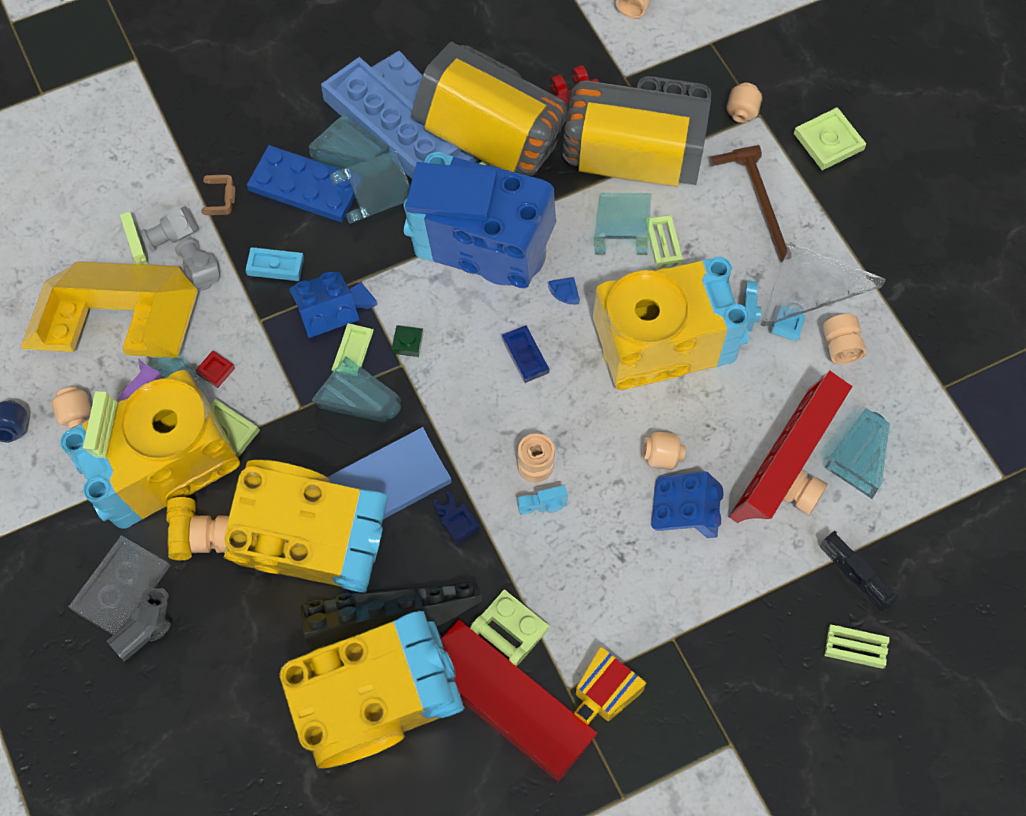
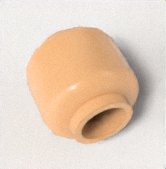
(744, 102)
(71, 407)
(663, 450)

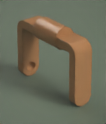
(229, 197)

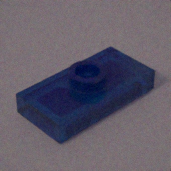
(525, 354)

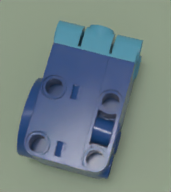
(501, 250)

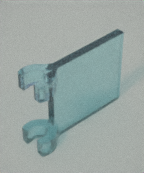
(376, 185)
(623, 218)

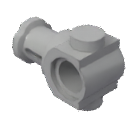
(171, 227)
(197, 264)

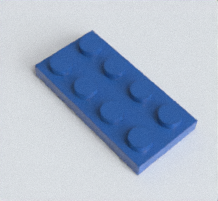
(301, 184)

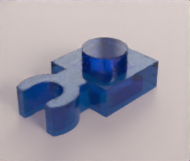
(457, 520)

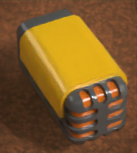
(488, 110)
(638, 132)

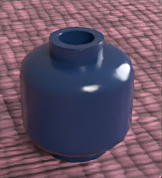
(12, 421)

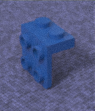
(324, 303)
(688, 502)

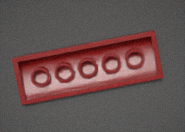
(792, 449)
(515, 703)

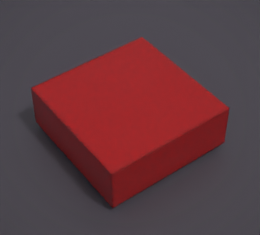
(215, 369)

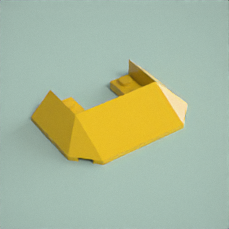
(156, 294)

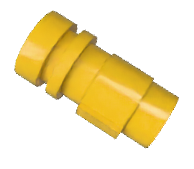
(179, 518)

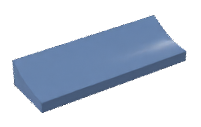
(383, 112)
(401, 470)

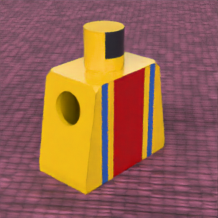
(606, 688)

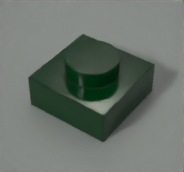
(407, 341)

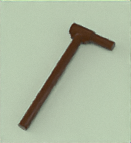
(750, 156)

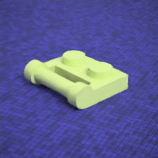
(515, 620)

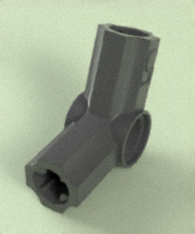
(146, 624)

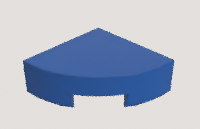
(564, 290)
(362, 297)

